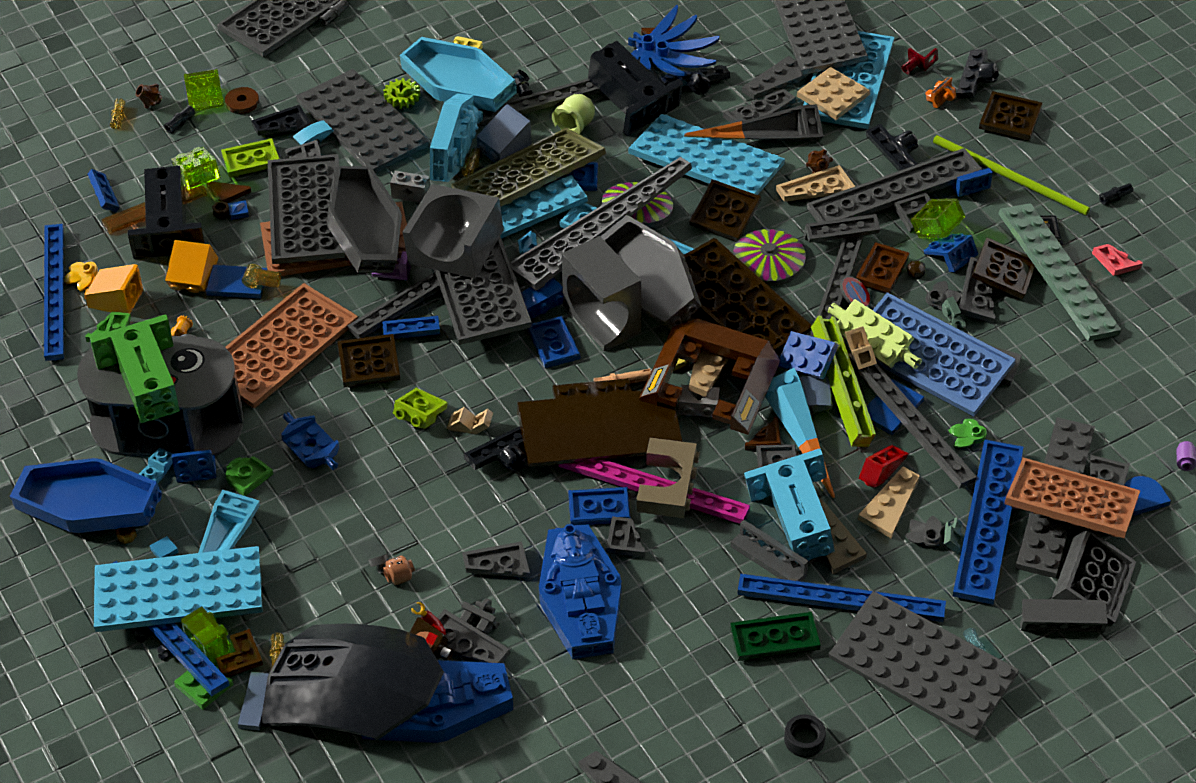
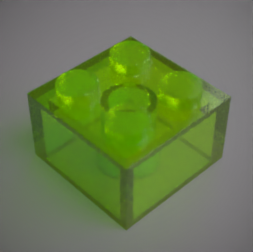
(197, 167)
(938, 218)
(206, 633)

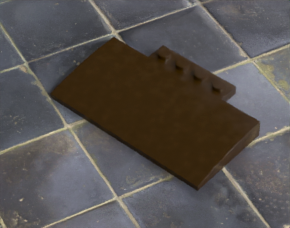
(739, 298)
(593, 423)

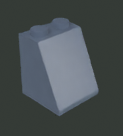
(505, 134)

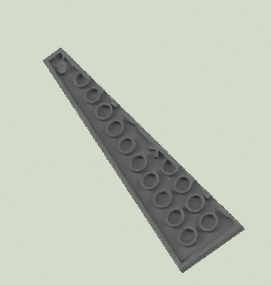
(545, 259)

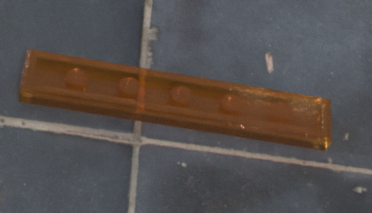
(137, 213)

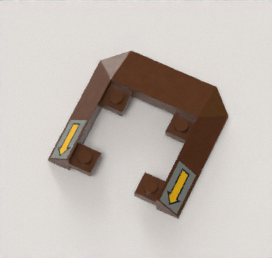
(755, 363)

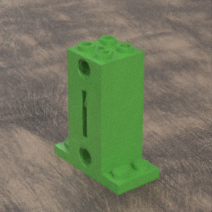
(141, 364)

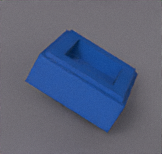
(238, 210)

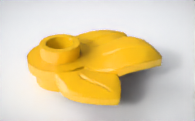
(81, 274)

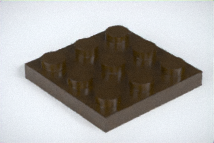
(1010, 115)
(725, 210)
(1004, 268)
(368, 360)

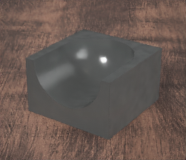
(453, 231)
(601, 293)

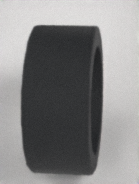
(804, 749)

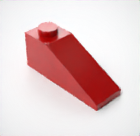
(881, 465)

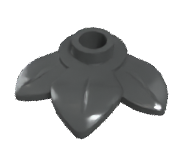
(941, 293)
(925, 533)

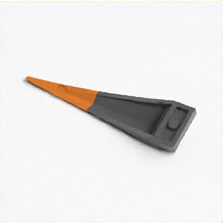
(787, 125)

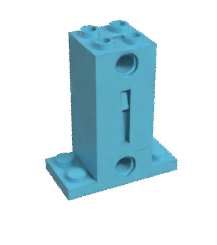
(796, 501)

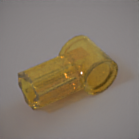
(256, 276)

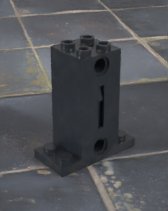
(632, 86)
(164, 215)

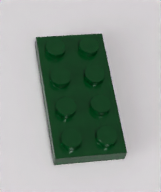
(775, 636)

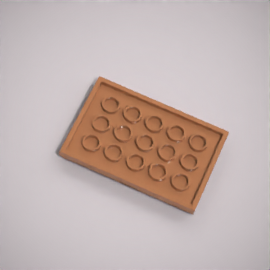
(1072, 497)

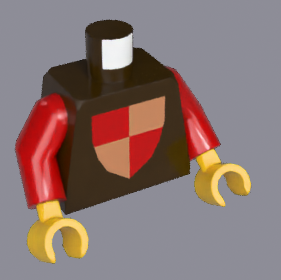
(433, 631)

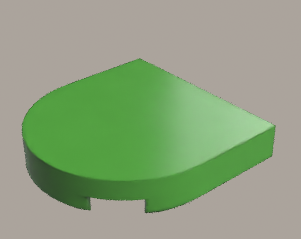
(247, 474)

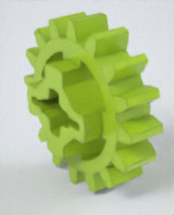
(402, 93)

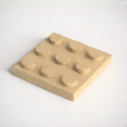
(833, 93)

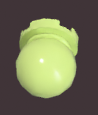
(574, 113)

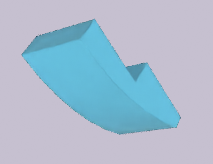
(317, 130)
(157, 465)

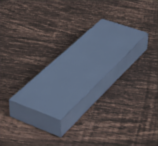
(253, 702)

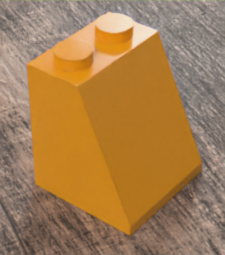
(190, 266)
(115, 289)

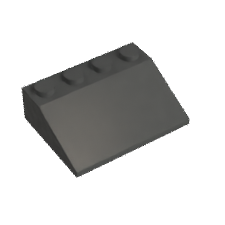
(1095, 572)

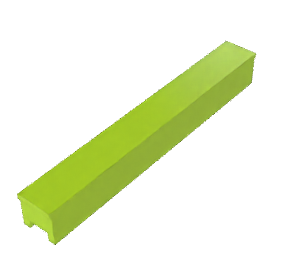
(845, 386)

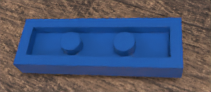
(103, 190)
(412, 327)

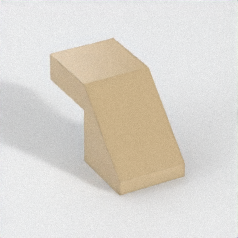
(860, 347)
(467, 422)

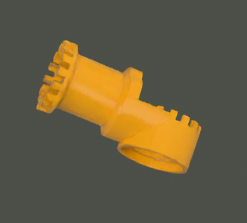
(182, 326)

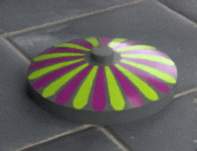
(652, 214)
(771, 255)

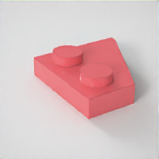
(1115, 260)

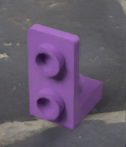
(400, 271)

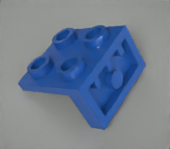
(973, 182)
(955, 248)
(194, 466)

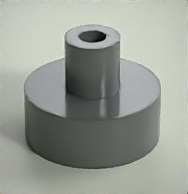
(379, 562)

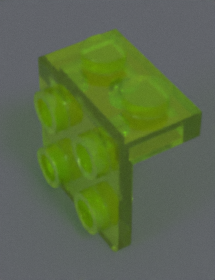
(204, 90)

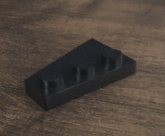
(283, 121)

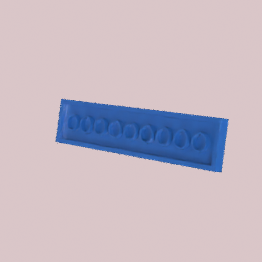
(987, 523)

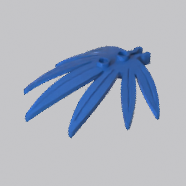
(656, 46)

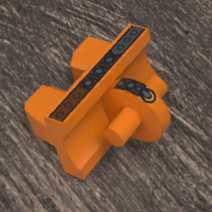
(942, 92)

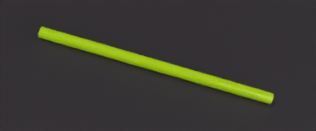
(1041, 189)

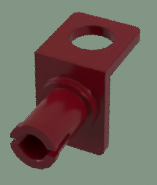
(916, 59)

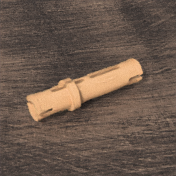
(633, 377)

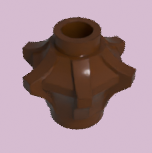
(149, 94)
(818, 160)

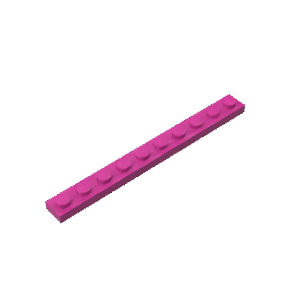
(632, 478)

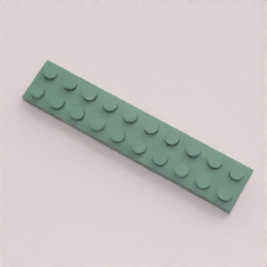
(1059, 272)

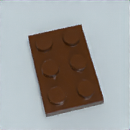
(882, 267)

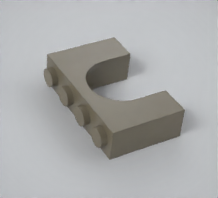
(673, 499)

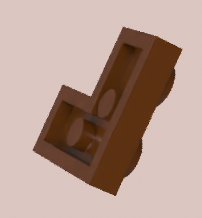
(243, 659)

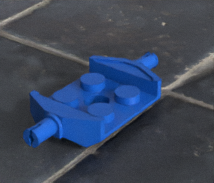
(306, 431)

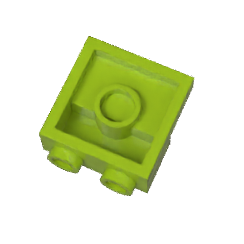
(419, 408)

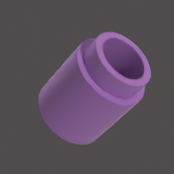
(1186, 456)

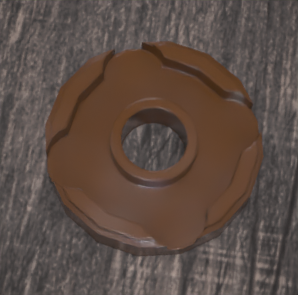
(234, 96)

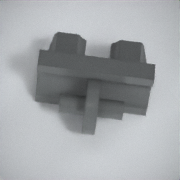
(486, 620)

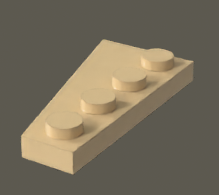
(815, 185)
(706, 372)
(889, 504)

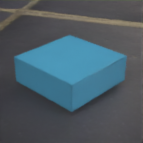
(164, 548)

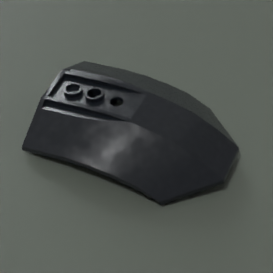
(367, 690)

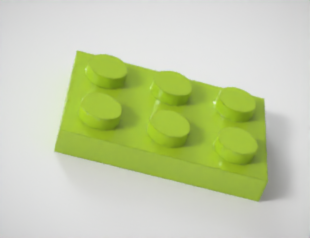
(249, 157)

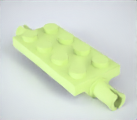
(887, 340)

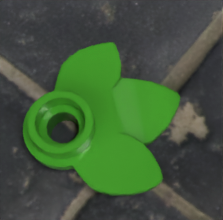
(968, 433)

